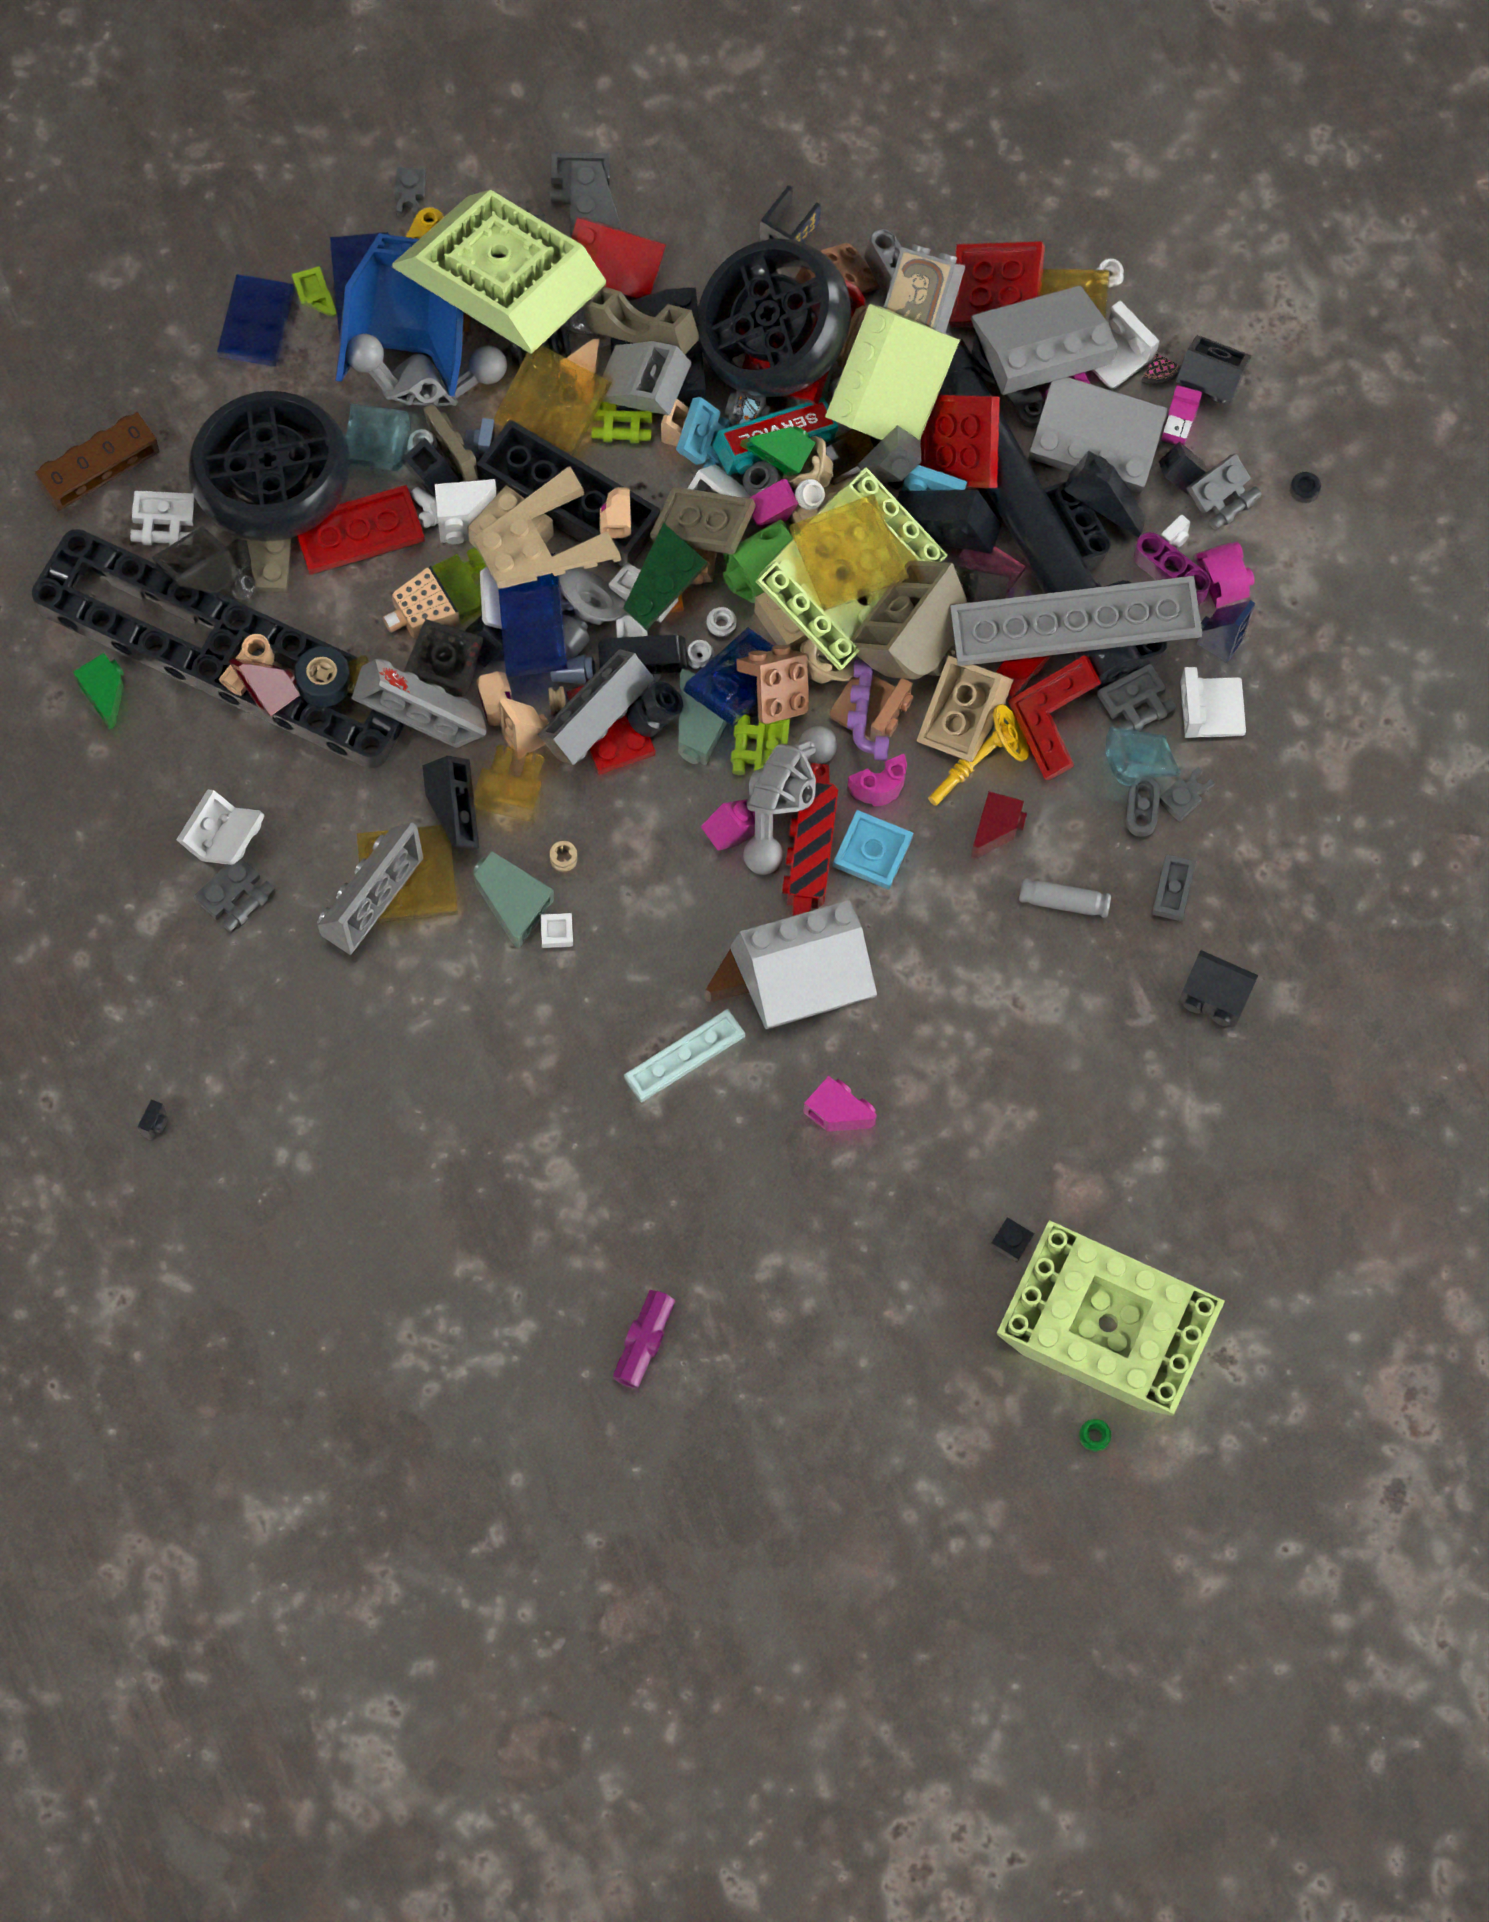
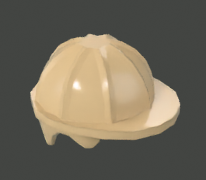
(817, 466)
(820, 667)

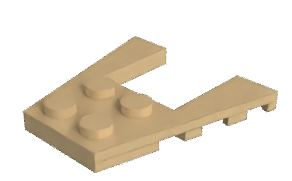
(517, 551)

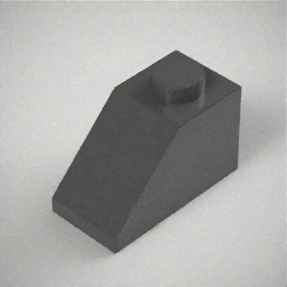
(893, 456)

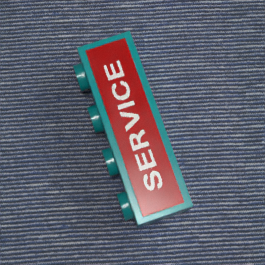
(805, 416)

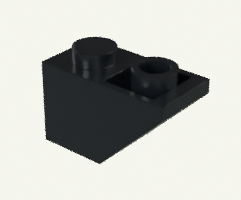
(428, 466)

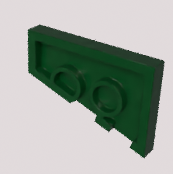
(663, 577)

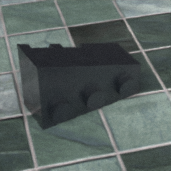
(954, 517)

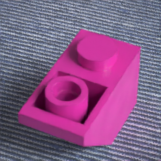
(730, 825)
(837, 1109)

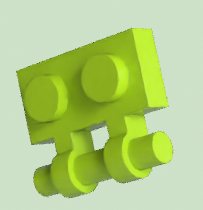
(608, 414)
(767, 737)

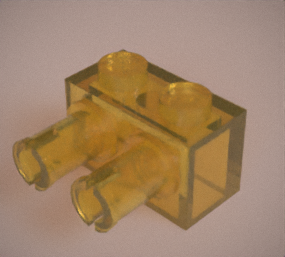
(510, 794)

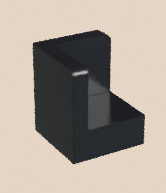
(1182, 466)
(492, 640)

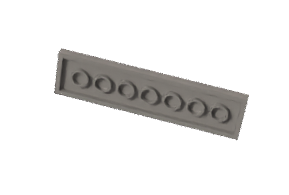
(1076, 621)

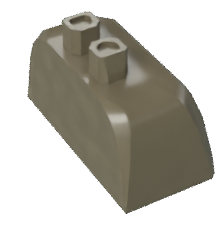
(912, 623)

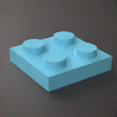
(872, 849)

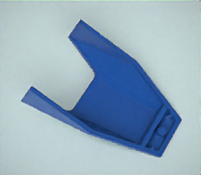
(399, 312)

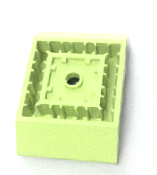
(518, 295)
(1156, 1316)

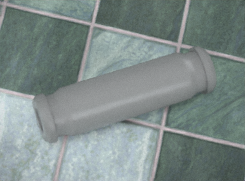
(1065, 897)

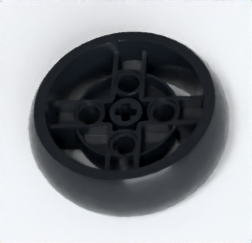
(736, 301)
(269, 466)

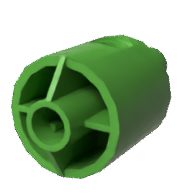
(752, 557)

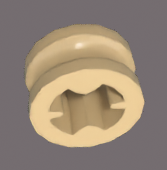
(556, 699)
(563, 846)

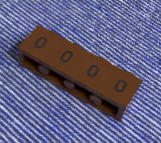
(97, 461)

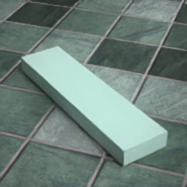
(684, 1055)

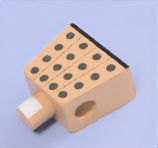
(421, 600)

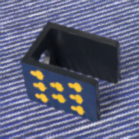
(778, 210)

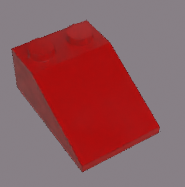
(623, 258)

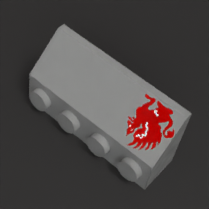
(418, 704)

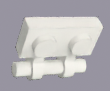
(162, 509)

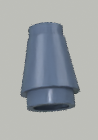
(579, 671)

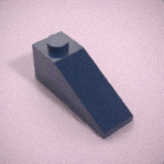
(1226, 629)

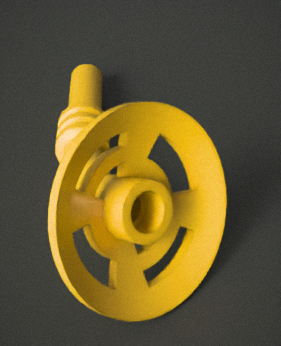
(1002, 737)

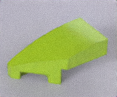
(313, 291)

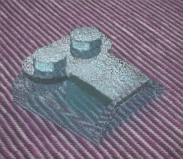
(377, 437)
(1139, 756)

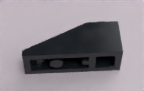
(1102, 489)
(452, 798)

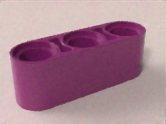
(1165, 556)

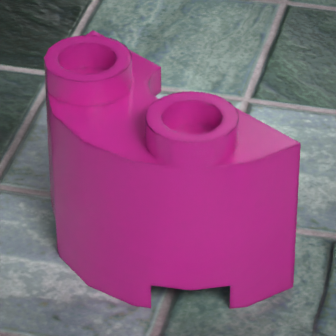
(1227, 573)
(881, 787)

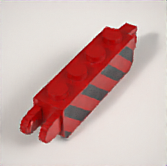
(812, 846)

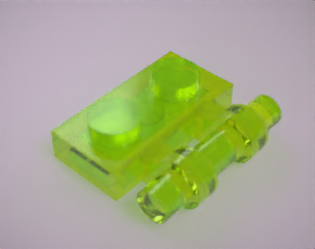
(458, 582)

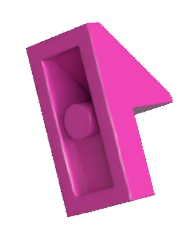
(774, 504)

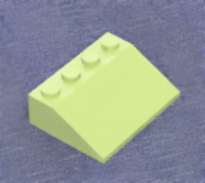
(891, 375)

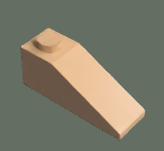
(521, 726)

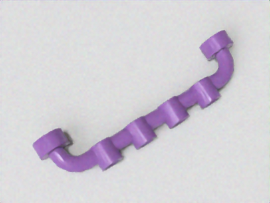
(858, 719)

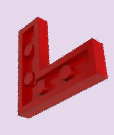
(1036, 703)

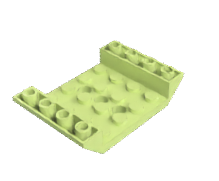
(792, 590)

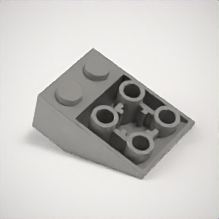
(646, 376)

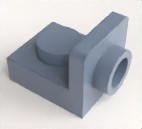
(480, 439)

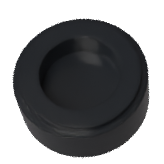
(1305, 487)

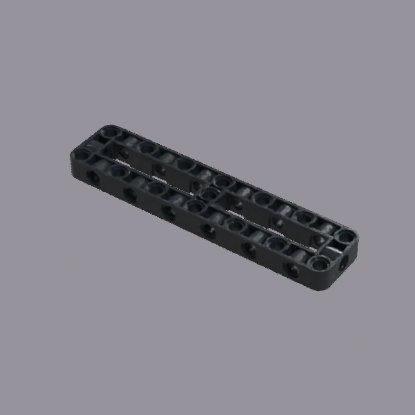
(187, 661)

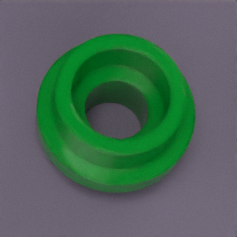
(1099, 1426)

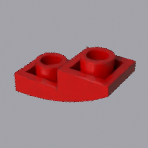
(1021, 671)

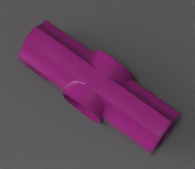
(643, 1339)

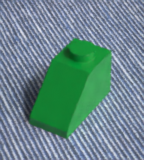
(782, 448)
(102, 686)

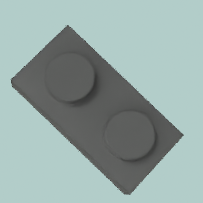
(1174, 887)

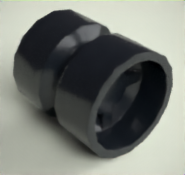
(655, 709)

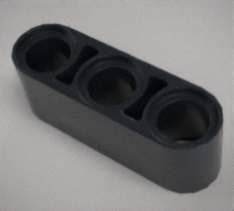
(658, 653)

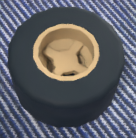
(323, 665)

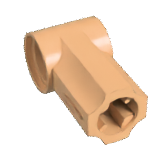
(250, 644)

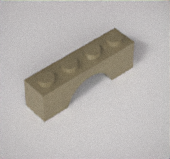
(615, 317)

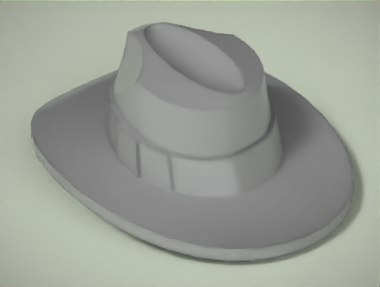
(591, 596)

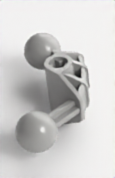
(417, 379)
(784, 787)

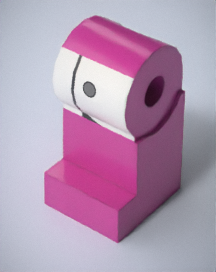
(1181, 415)

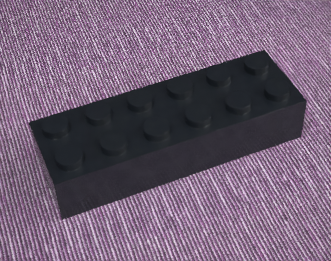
(529, 462)

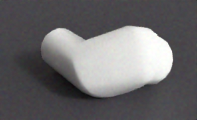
(428, 502)

